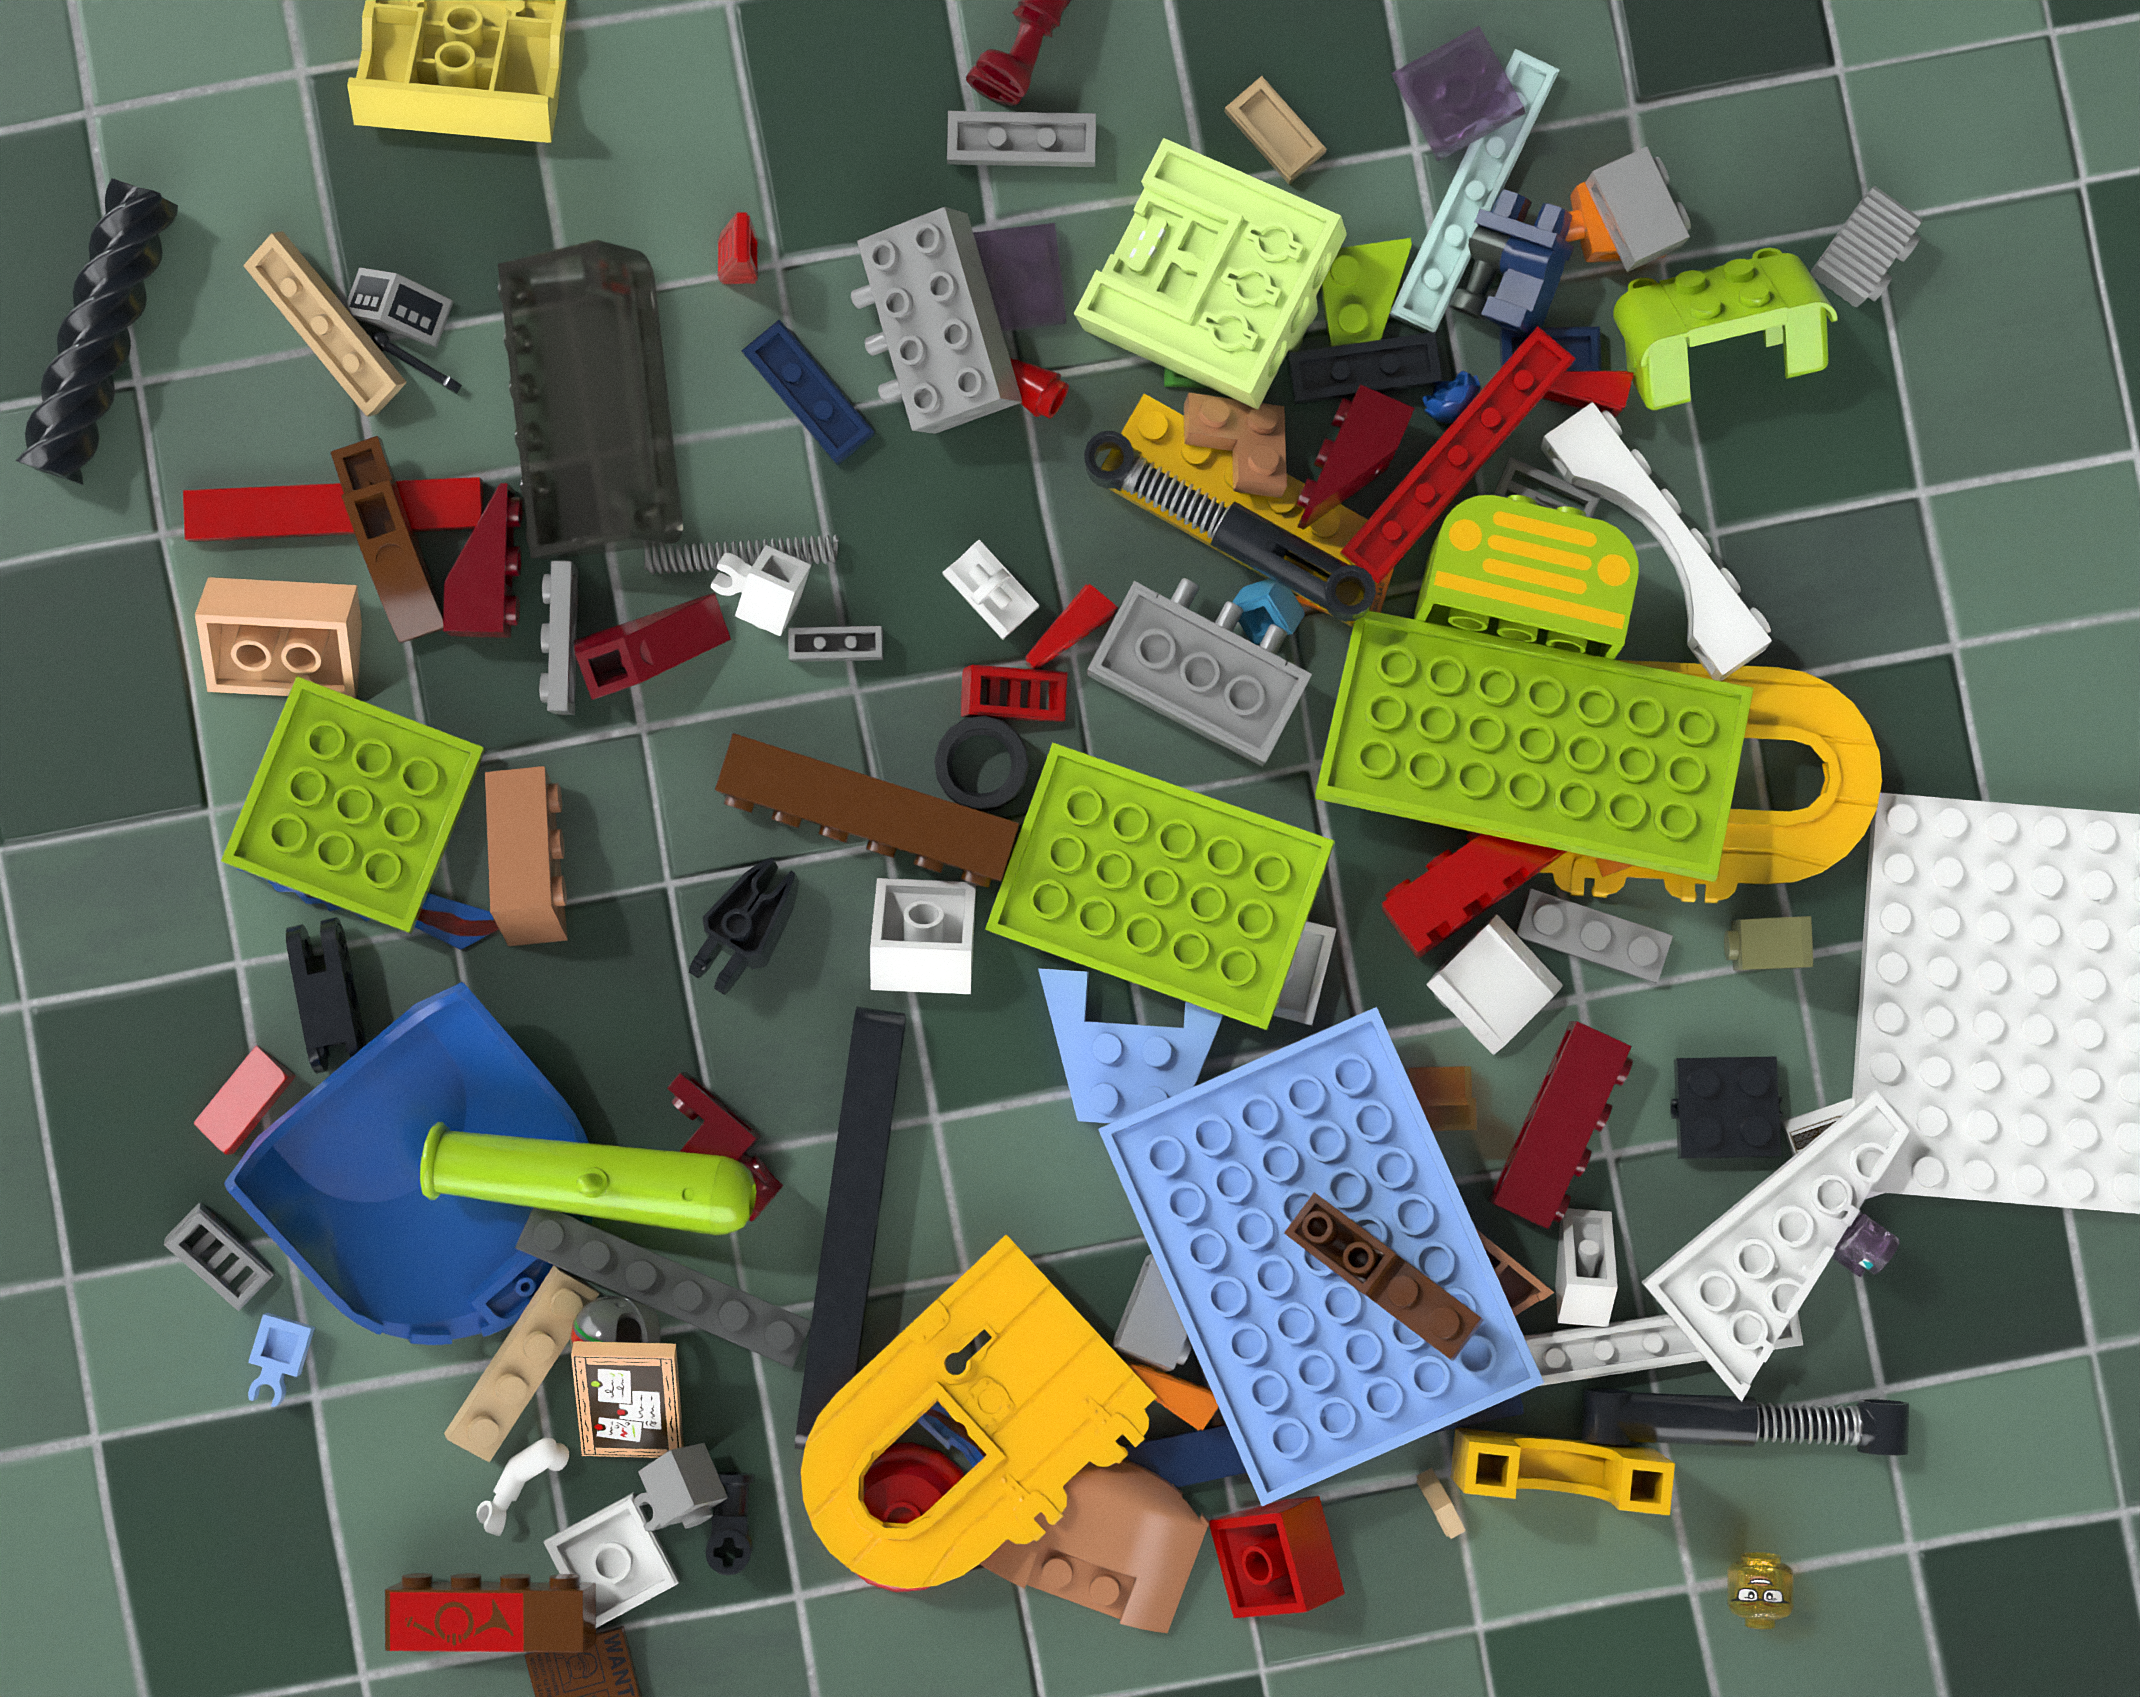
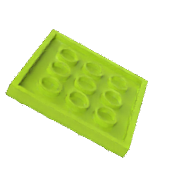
(353, 805)

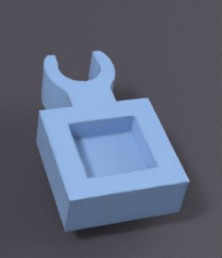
(279, 1350)

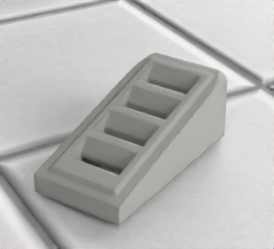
(231, 1243)

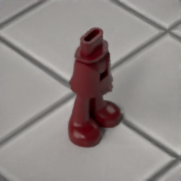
(1007, 76)

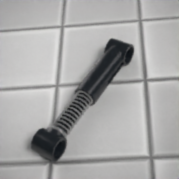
(1234, 529)
(1717, 1420)

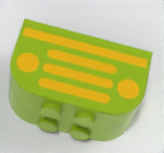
(1531, 575)

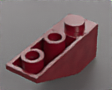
(1361, 452)
(481, 580)
(649, 645)

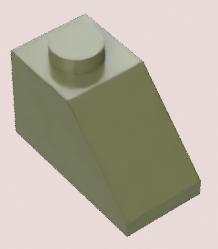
(1770, 943)

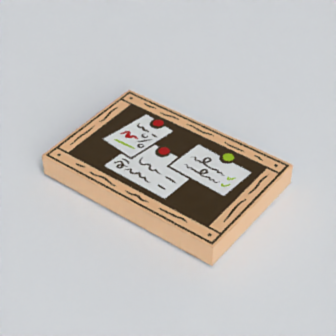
(627, 1398)

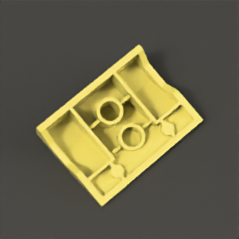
(461, 67)

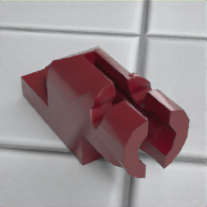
(722, 1135)

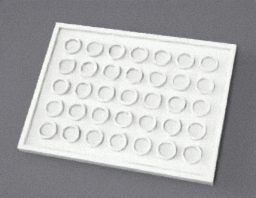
(2004, 1000)

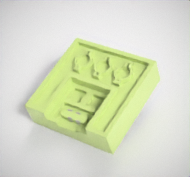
(1213, 274)

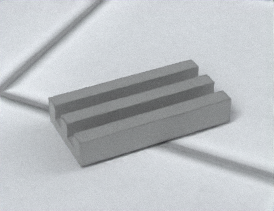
(1544, 479)

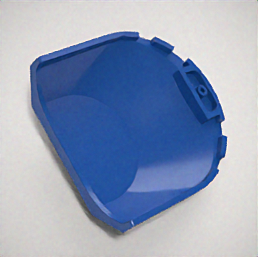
(344, 1185)

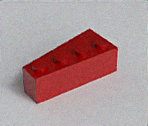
(1461, 888)

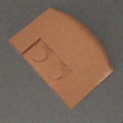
(1116, 1549)

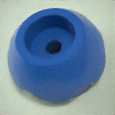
(1452, 397)

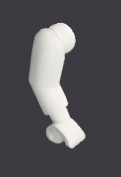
(519, 1469)

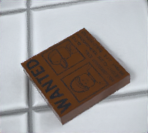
(598, 1672)

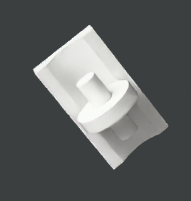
(990, 589)

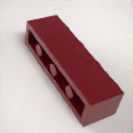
(1560, 1124)

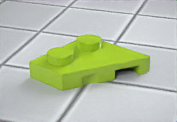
(1362, 290)

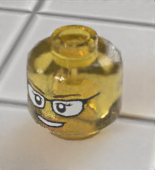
(1760, 1589)

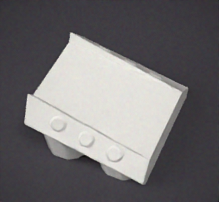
(1494, 984)

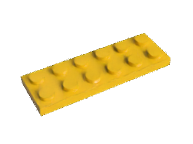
(1160, 437)

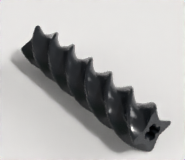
(95, 333)

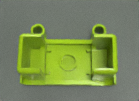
(1719, 303)

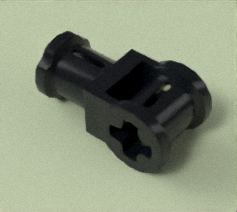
(731, 1520)

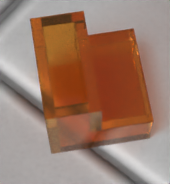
(1445, 1096)

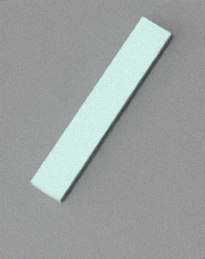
(1474, 187)

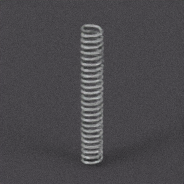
(706, 563)

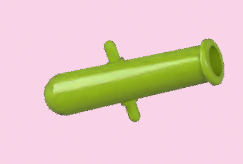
(591, 1179)

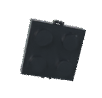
(1727, 1107)

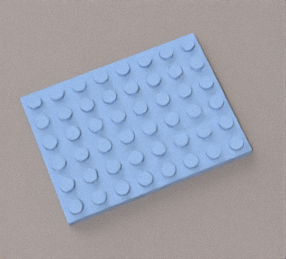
(1288, 1346)

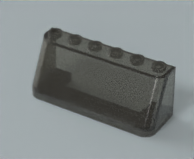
(590, 401)

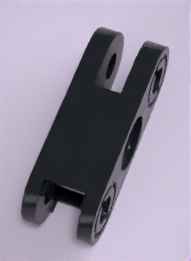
(325, 992)

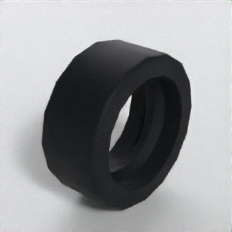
(973, 727)

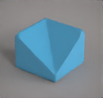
(1267, 604)

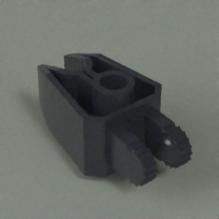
(746, 924)

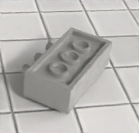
(936, 322)
(1200, 670)

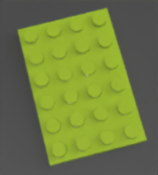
(1160, 886)

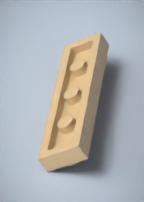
(324, 323)
(520, 1364)

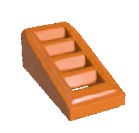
(1184, 1398)

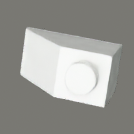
(1585, 1268)

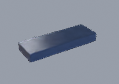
(808, 392)

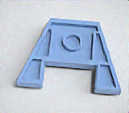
(1118, 1065)

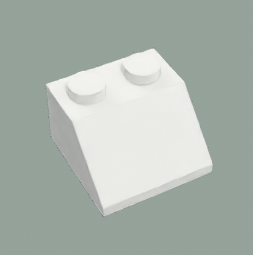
(922, 936)

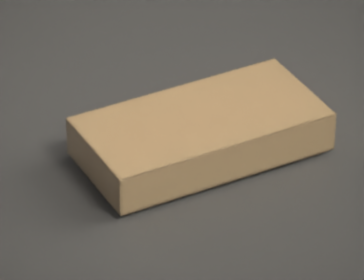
(1275, 130)

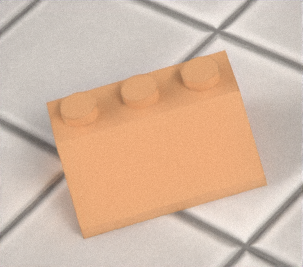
(269, 632)

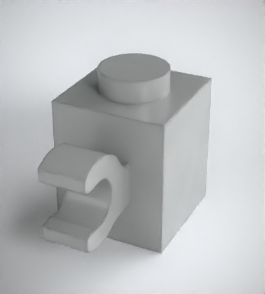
(681, 1488)

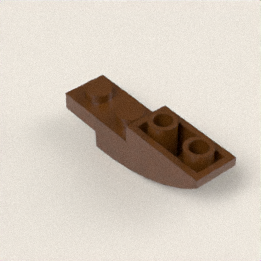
(387, 539)
(1383, 1276)

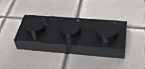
(1375, 364)

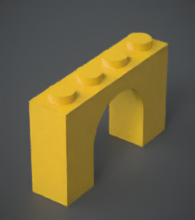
(1621, 1474)

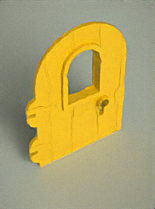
(1773, 844)
(1031, 1398)

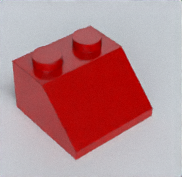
(1277, 1558)

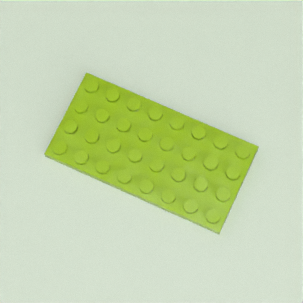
(1536, 744)

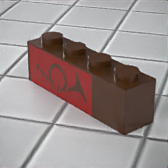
(490, 1615)

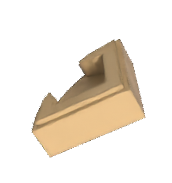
(1440, 1503)

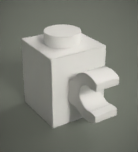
(768, 588)

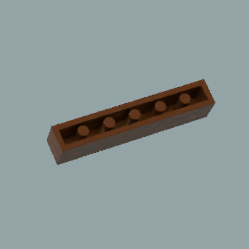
(866, 808)

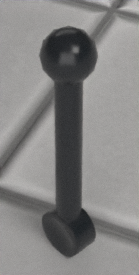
(383, 343)

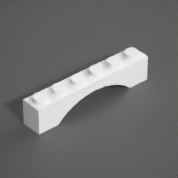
(1594, 458)

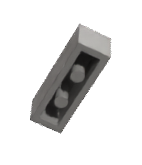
(835, 643)

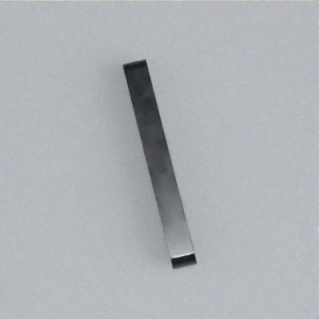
(852, 1211)

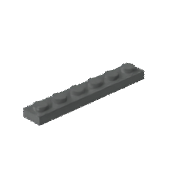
(664, 1285)

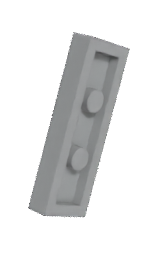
(1021, 139)
(557, 638)
(1593, 936)

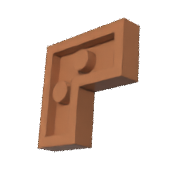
(1251, 435)

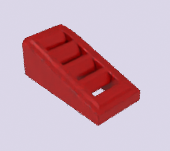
(738, 251)
(1603, 388)
(1080, 618)
(971, 689)

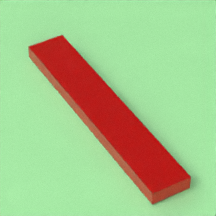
(1458, 455)
(321, 510)

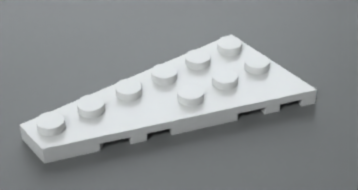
(1763, 1256)

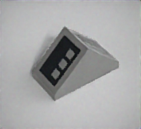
(398, 305)

